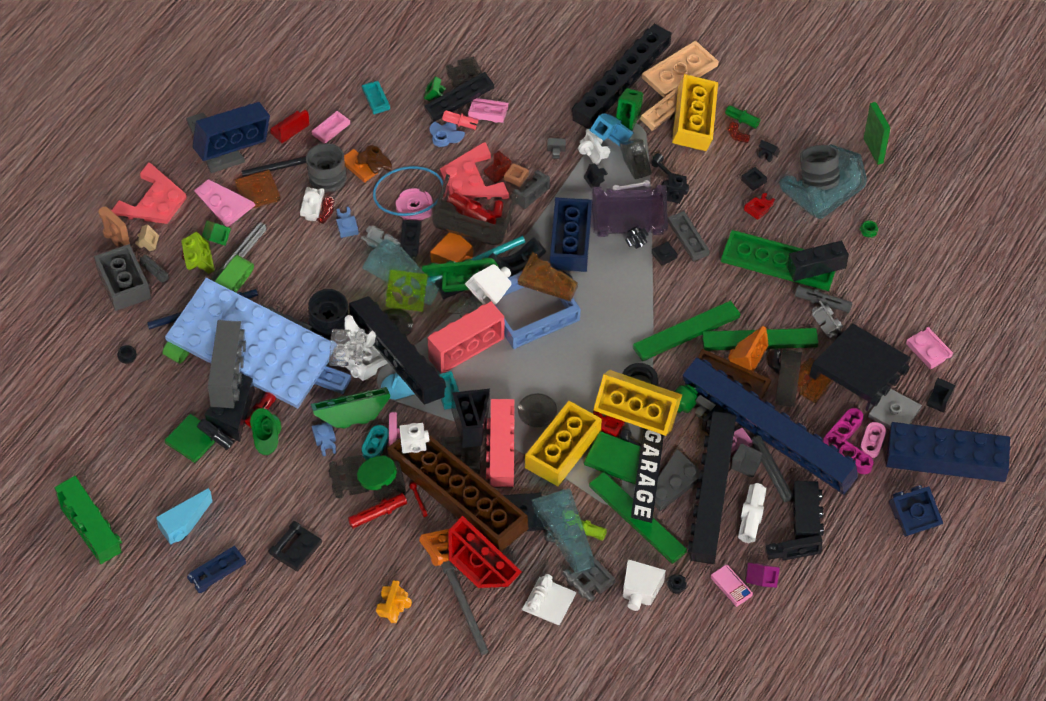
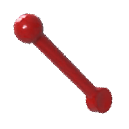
(413, 486)

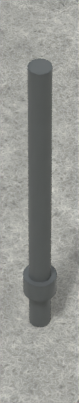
(448, 568)

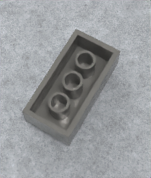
(226, 364)

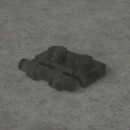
(467, 67)
(350, 469)

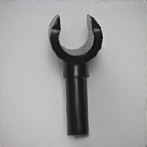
(657, 162)
(626, 436)

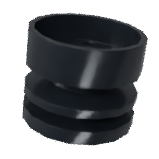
(327, 312)

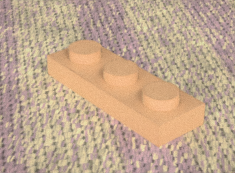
(661, 111)

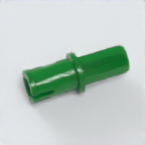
(742, 116)

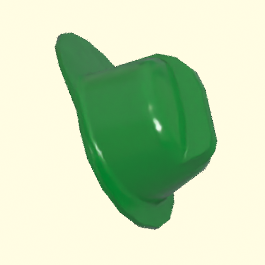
(265, 430)

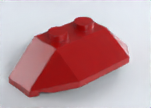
(479, 557)

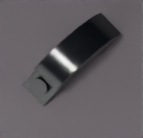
(518, 260)

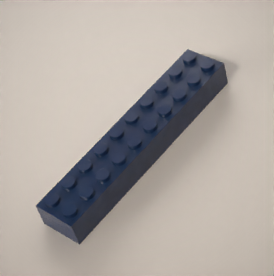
(773, 427)

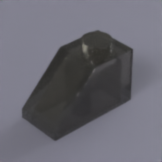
(636, 158)

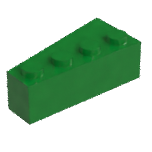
(87, 520)

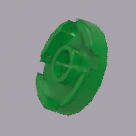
(377, 472)

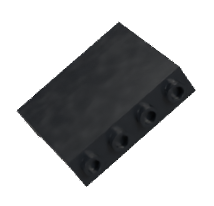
(862, 364)

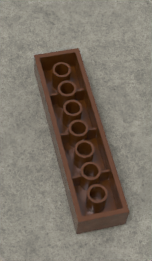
(462, 492)

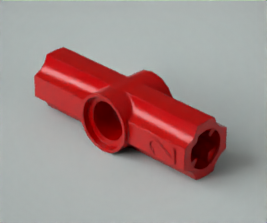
(470, 208)

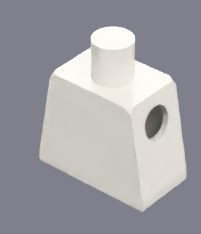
(490, 284)
(642, 584)

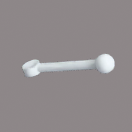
(646, 183)

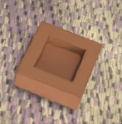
(516, 175)

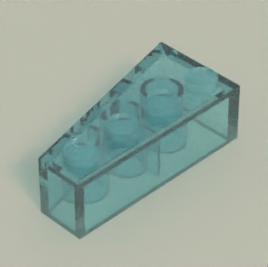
(564, 524)

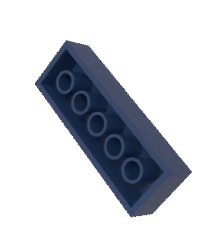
(948, 452)

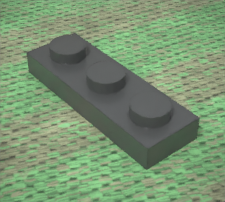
(688, 236)

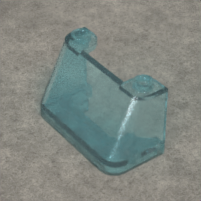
(822, 202)

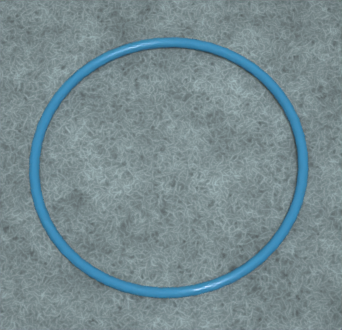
(399, 169)

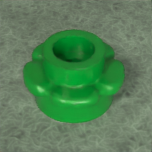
(869, 225)

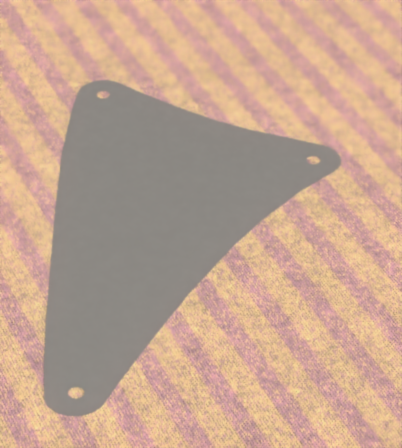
(571, 361)

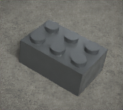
(122, 277)

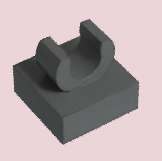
(556, 145)
(704, 407)

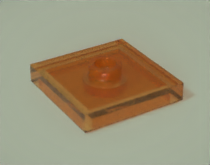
(258, 188)

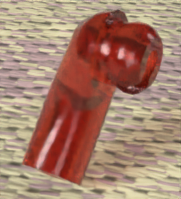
(327, 209)

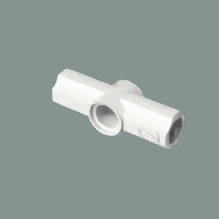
(752, 513)

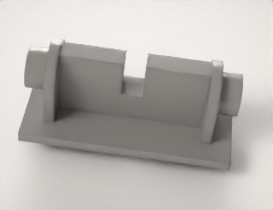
(375, 236)
(831, 327)

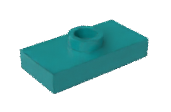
(375, 97)
(451, 386)

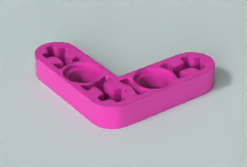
(841, 439)

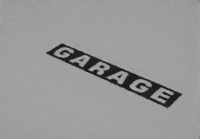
(647, 476)

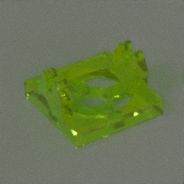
(393, 277)

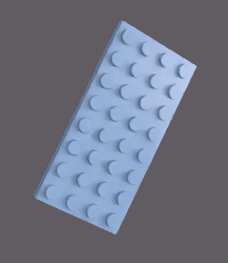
(278, 352)

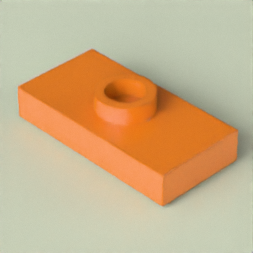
(362, 171)

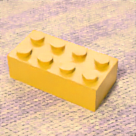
(695, 112)
(637, 402)
(563, 443)

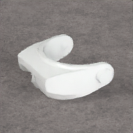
(351, 325)

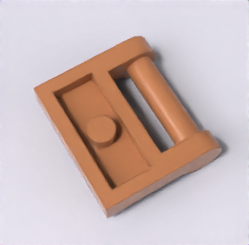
(114, 227)

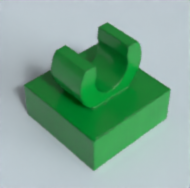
(434, 89)

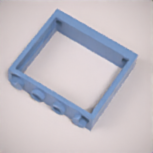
(541, 327)

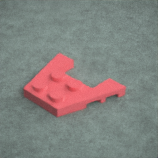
(466, 177)
(158, 203)

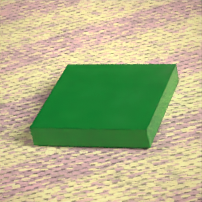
(189, 439)

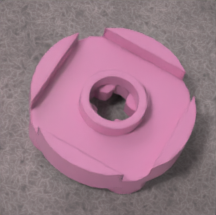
(410, 196)

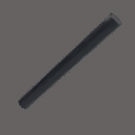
(275, 166)

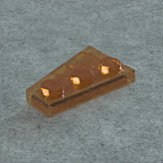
(545, 279)

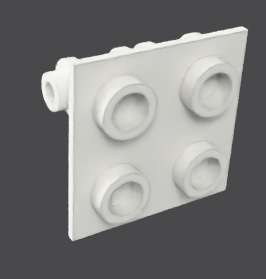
(549, 600)

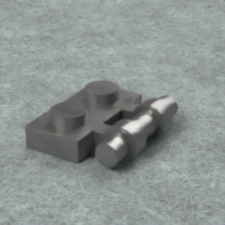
(597, 578)

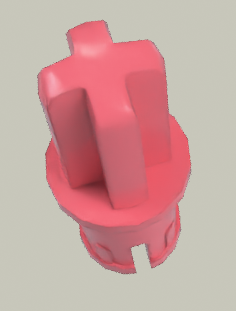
(459, 119)

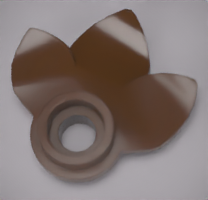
(374, 158)

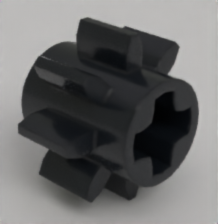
(636, 237)

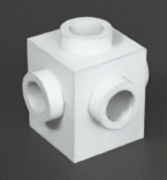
(413, 437)

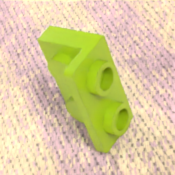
(197, 253)

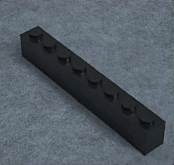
(398, 351)
(713, 488)

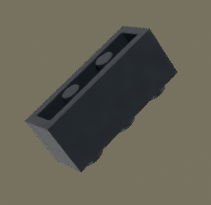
(817, 260)
(807, 509)

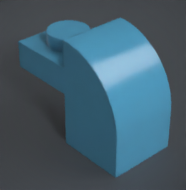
(611, 127)

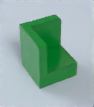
(216, 232)

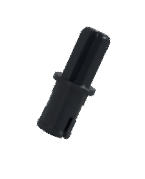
(215, 434)

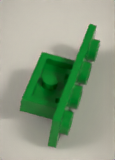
(457, 273)

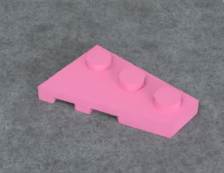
(223, 202)

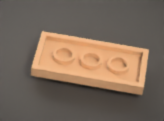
(690, 60)

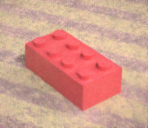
(466, 337)

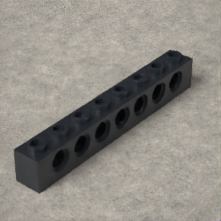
(621, 75)

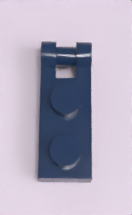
(216, 569)

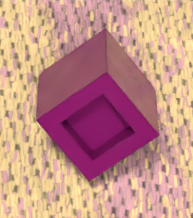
(762, 575)

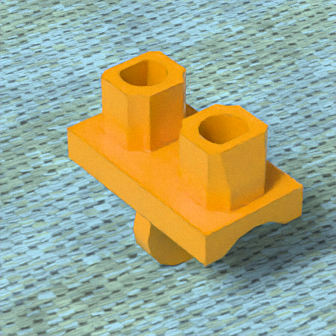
(396, 601)

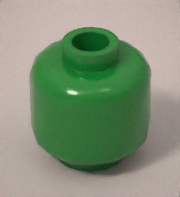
(688, 398)

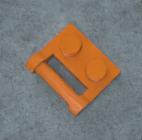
(434, 544)

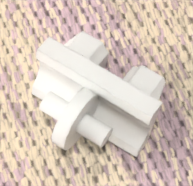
(592, 147)
(312, 203)

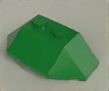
(352, 408)

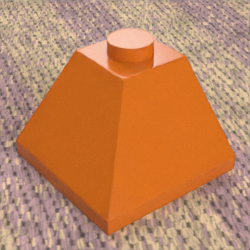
(750, 350)

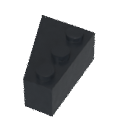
(470, 415)
(233, 419)

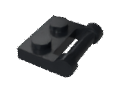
(300, 550)

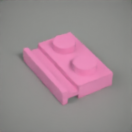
(488, 110)
(929, 348)

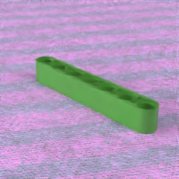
(232, 278)

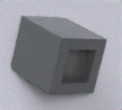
(746, 460)

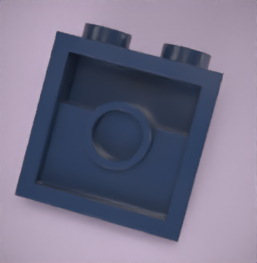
(915, 510)

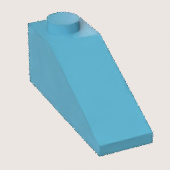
(182, 518)

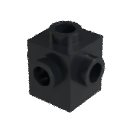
(676, 187)

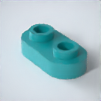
(373, 444)

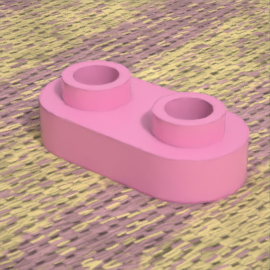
(872, 441)

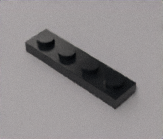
(459, 96)

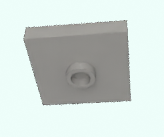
(895, 408)

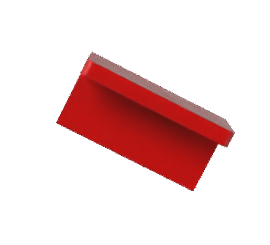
(290, 126)

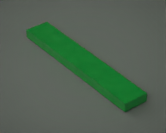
(686, 330)
(776, 338)
(652, 532)

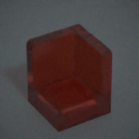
(499, 168)

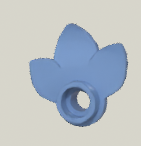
(445, 134)

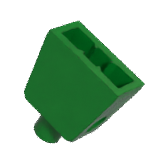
(630, 103)

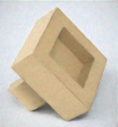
(147, 238)

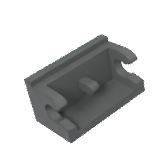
(532, 190)

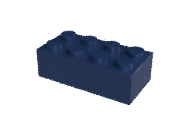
(231, 131)
(571, 234)

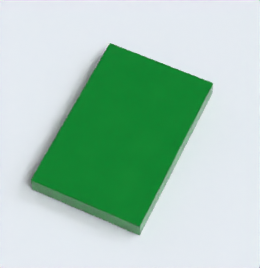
(876, 133)
(614, 457)

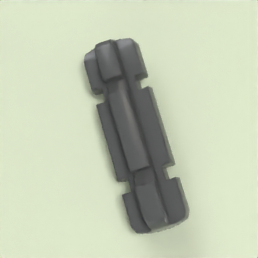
(154, 268)

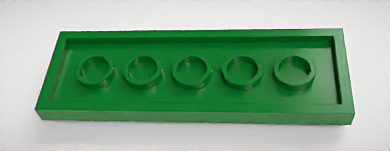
(767, 258)

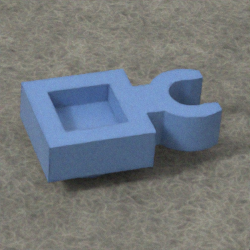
(346, 223)
(324, 436)

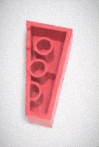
(501, 443)

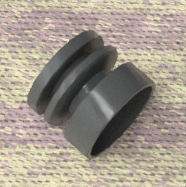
(326, 167)
(820, 167)

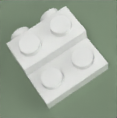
(370, 363)

